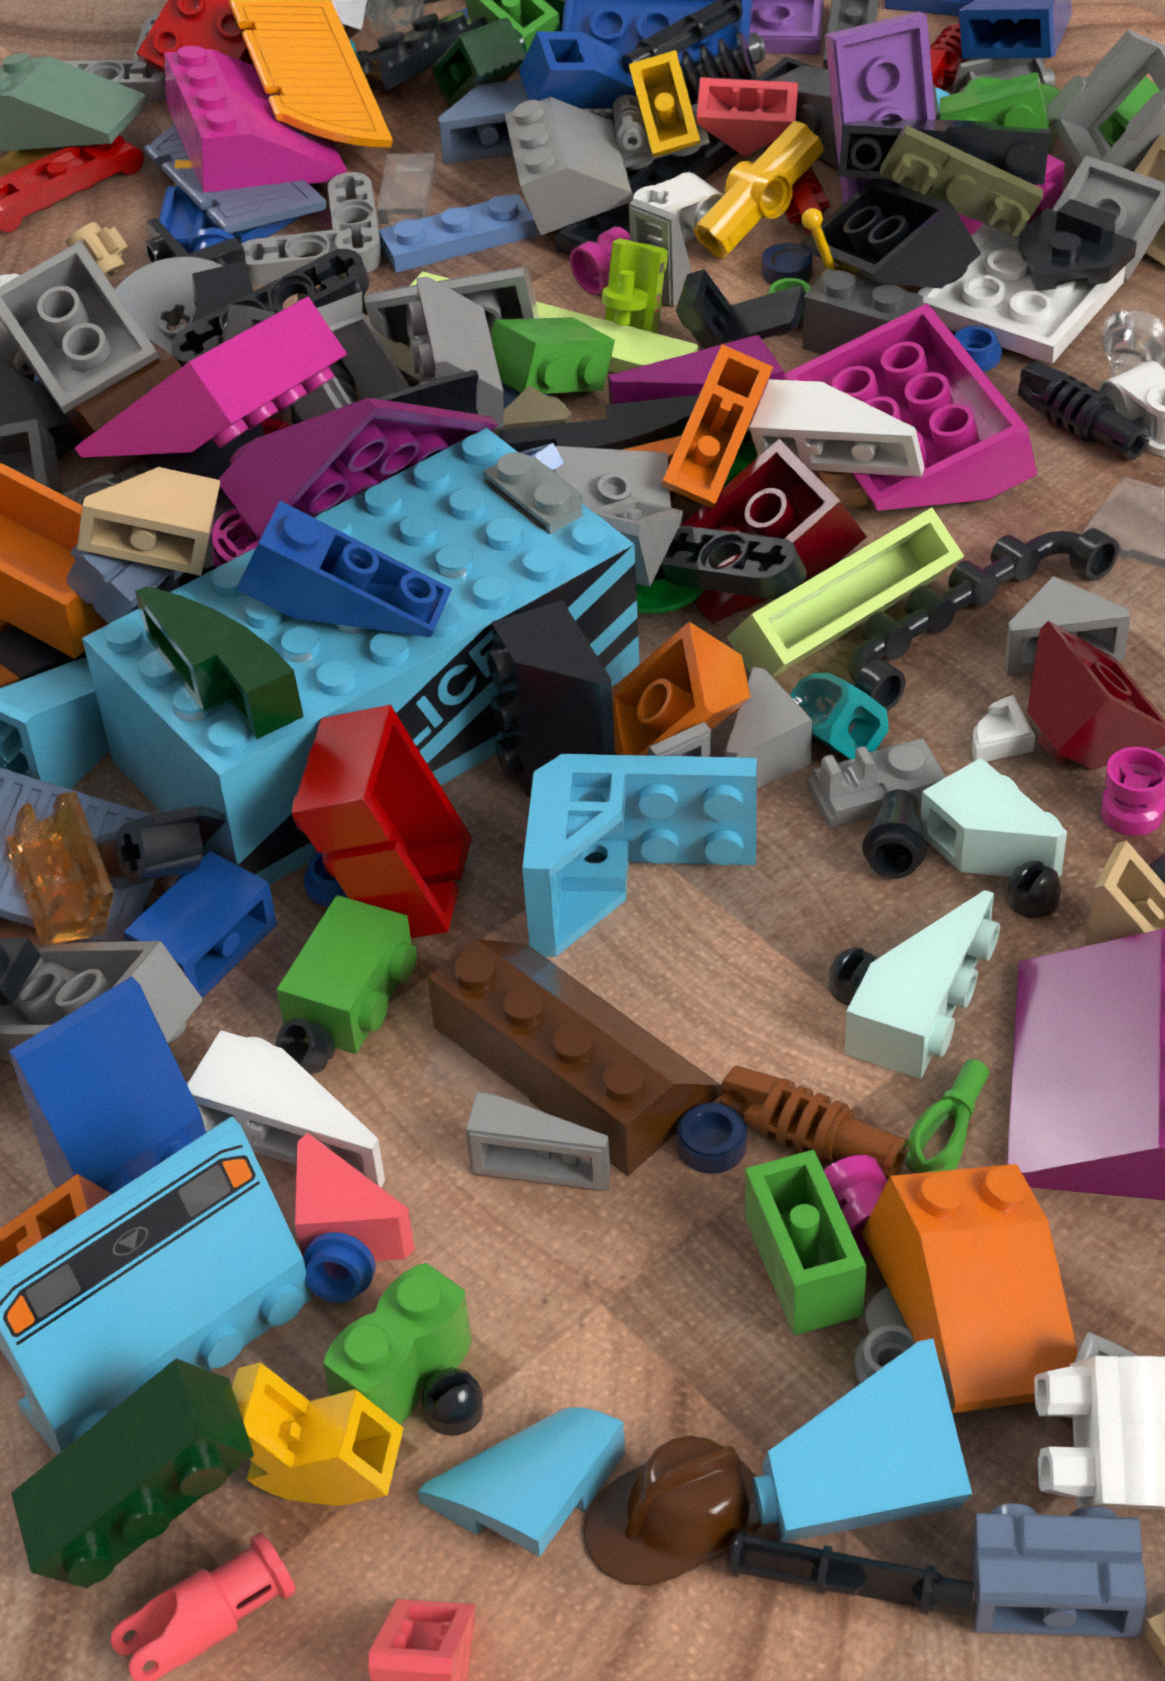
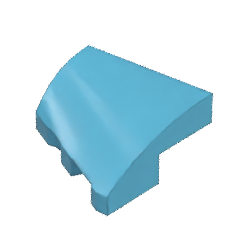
(532, 1478)

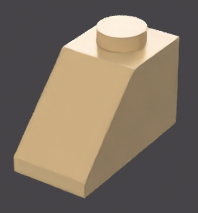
(152, 520)

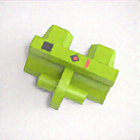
(635, 284)

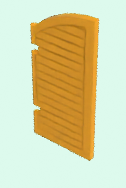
(313, 68)

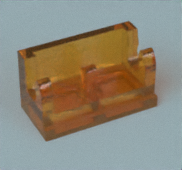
(61, 872)

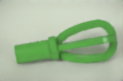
(954, 1104)

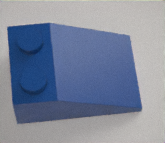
(106, 1091)

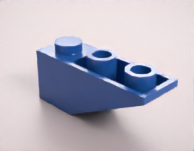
(575, 70)
(338, 580)

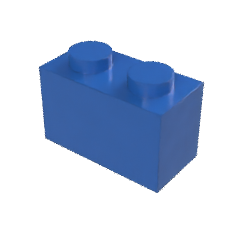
(209, 920)

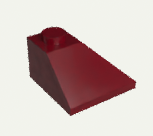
(1087, 702)

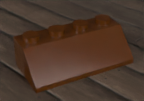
(566, 1047)

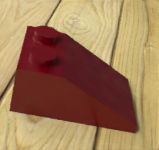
(778, 500)

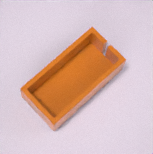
(35, 558)

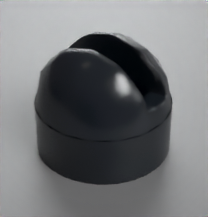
(1043, 895)
(849, 960)
(309, 1056)
(459, 1405)

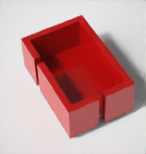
(382, 819)

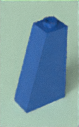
(1013, 28)

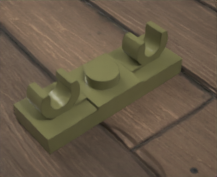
(961, 180)

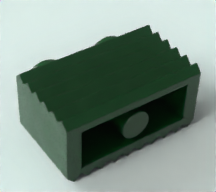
(479, 58)

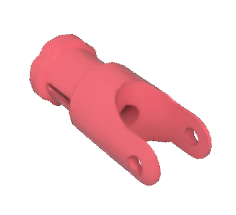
(201, 1610)

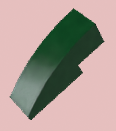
(221, 660)

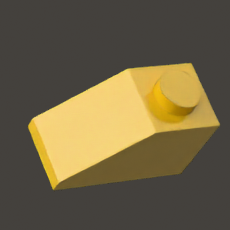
(664, 103)

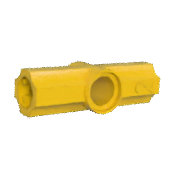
(758, 189)

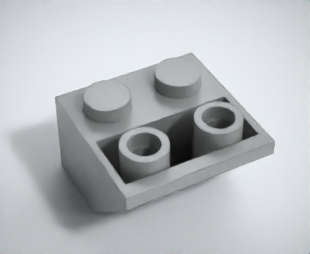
(454, 341)

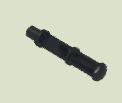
(687, 31)
(846, 1574)

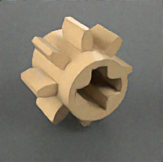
(103, 245)

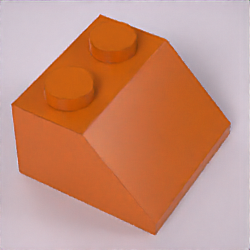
(677, 688)

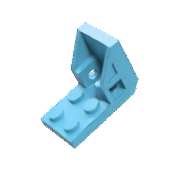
(621, 814)

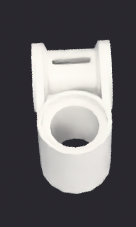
(685, 196)
(1141, 398)

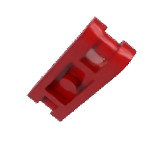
(60, 175)

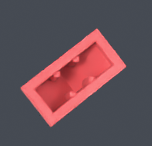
(746, 111)
(343, 1200)
(423, 1642)

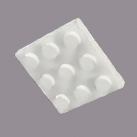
(1001, 297)

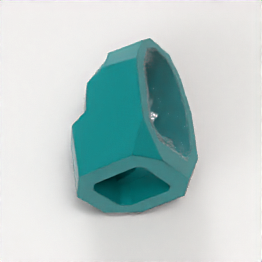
(841, 714)

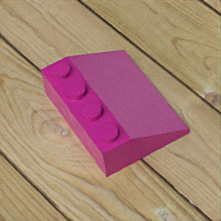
(232, 128)
(926, 378)
(226, 388)

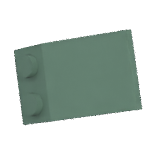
(60, 105)

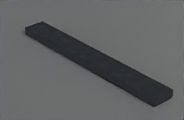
(702, 163)

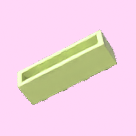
(846, 595)

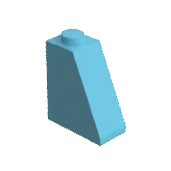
(52, 725)
(869, 1456)

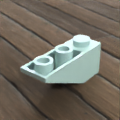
(911, 991)

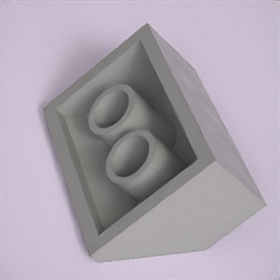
(566, 162)
(501, 293)

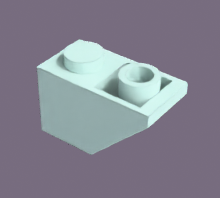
(988, 823)

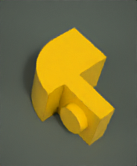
(317, 1449)

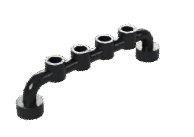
(1090, 555)

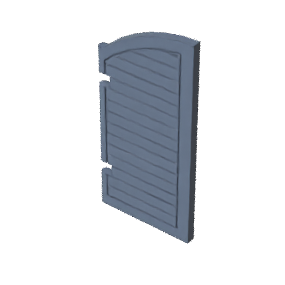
(240, 207)

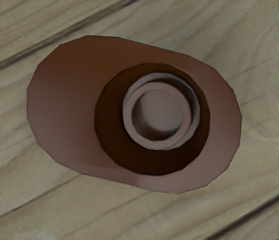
(671, 1512)

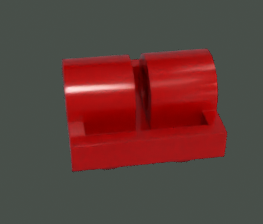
(193, 23)

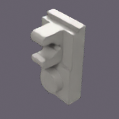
(855, 787)

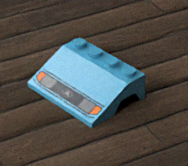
(157, 1272)

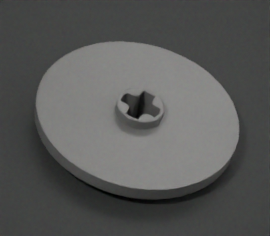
(162, 296)

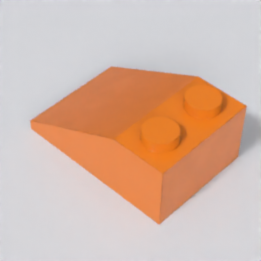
(978, 1277)

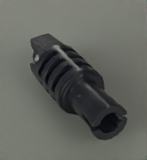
(1081, 409)

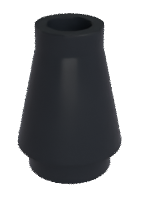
(895, 838)

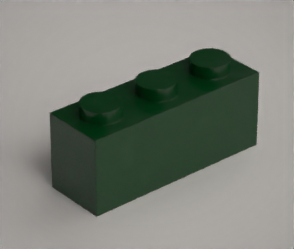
(131, 1474)

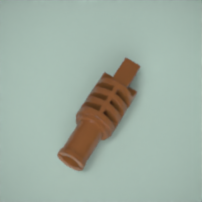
(808, 1120)

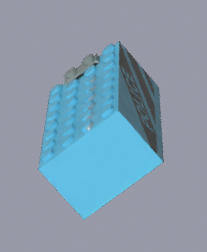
(469, 517)

